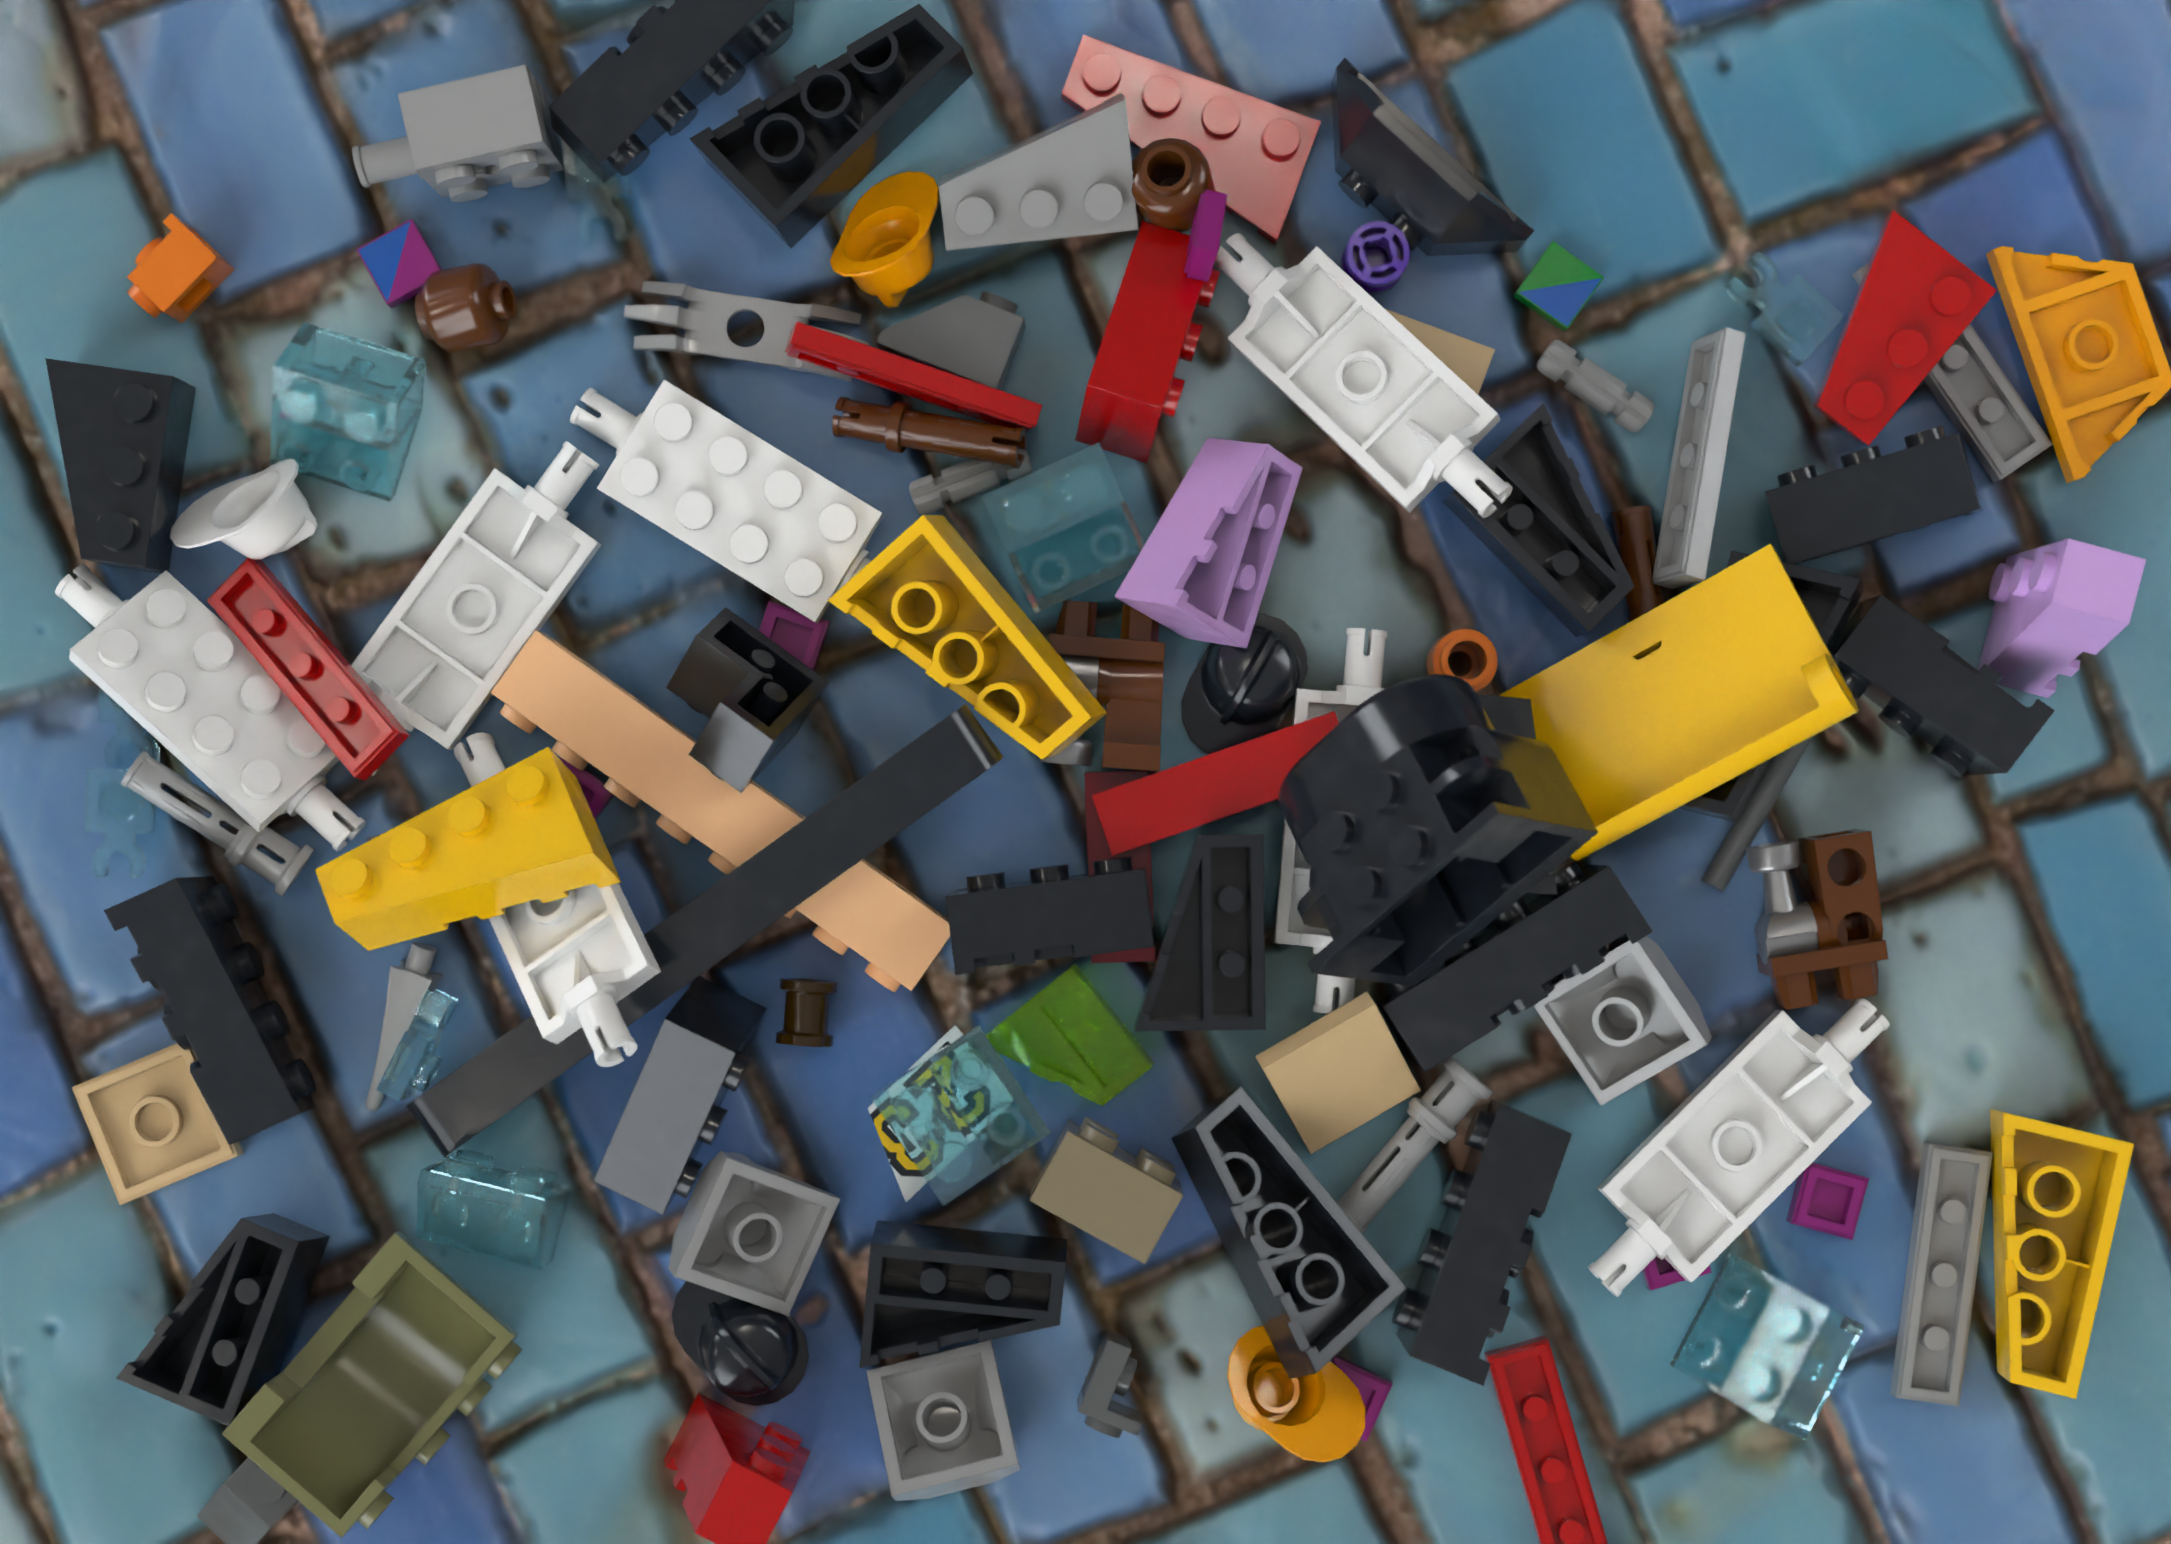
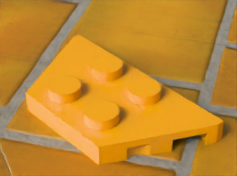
(2083, 347)

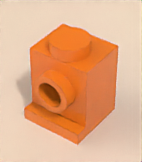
(176, 272)

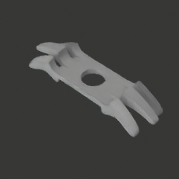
(708, 322)

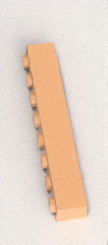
(652, 763)

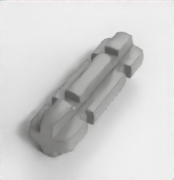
(1595, 386)
(963, 482)

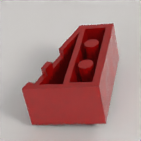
(1898, 329)
(1143, 345)
(734, 1472)

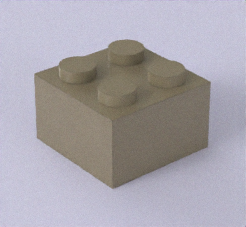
(1108, 1189)

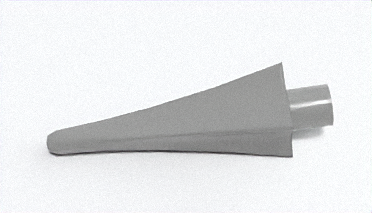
(404, 994)

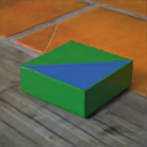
(1558, 286)

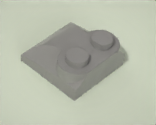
(1624, 1018)
(750, 1232)
(943, 1422)

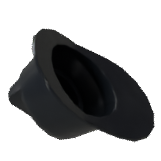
(1244, 690)
(739, 1345)

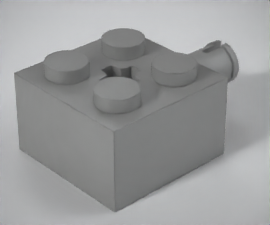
(469, 137)

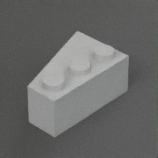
(1047, 186)

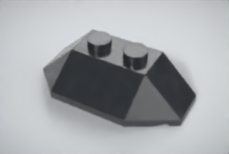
(1412, 178)

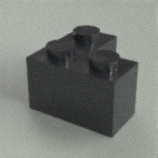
(749, 693)

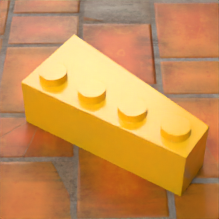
(969, 635)
(471, 856)
(2051, 1244)

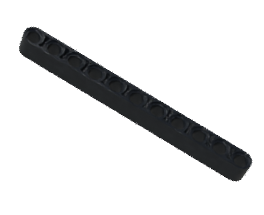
(724, 918)

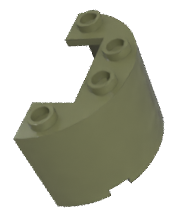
(374, 1387)

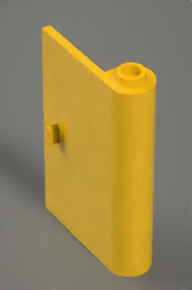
(1713, 692)

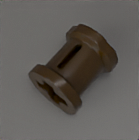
(806, 1012)

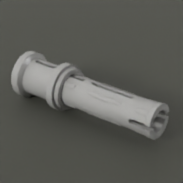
(149, 777)
(1430, 1121)

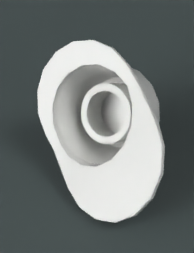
(252, 514)

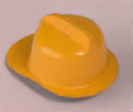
(889, 237)
(1308, 1415)

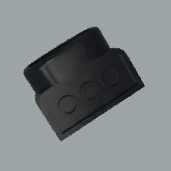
(1423, 828)

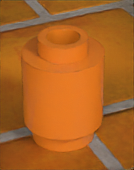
(1474, 646)

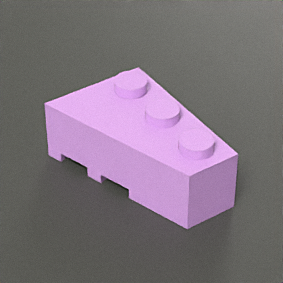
(1215, 543)
(2054, 608)

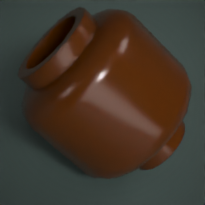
(1169, 182)
(465, 307)

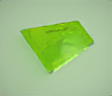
(1073, 1039)

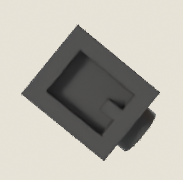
(1110, 1374)

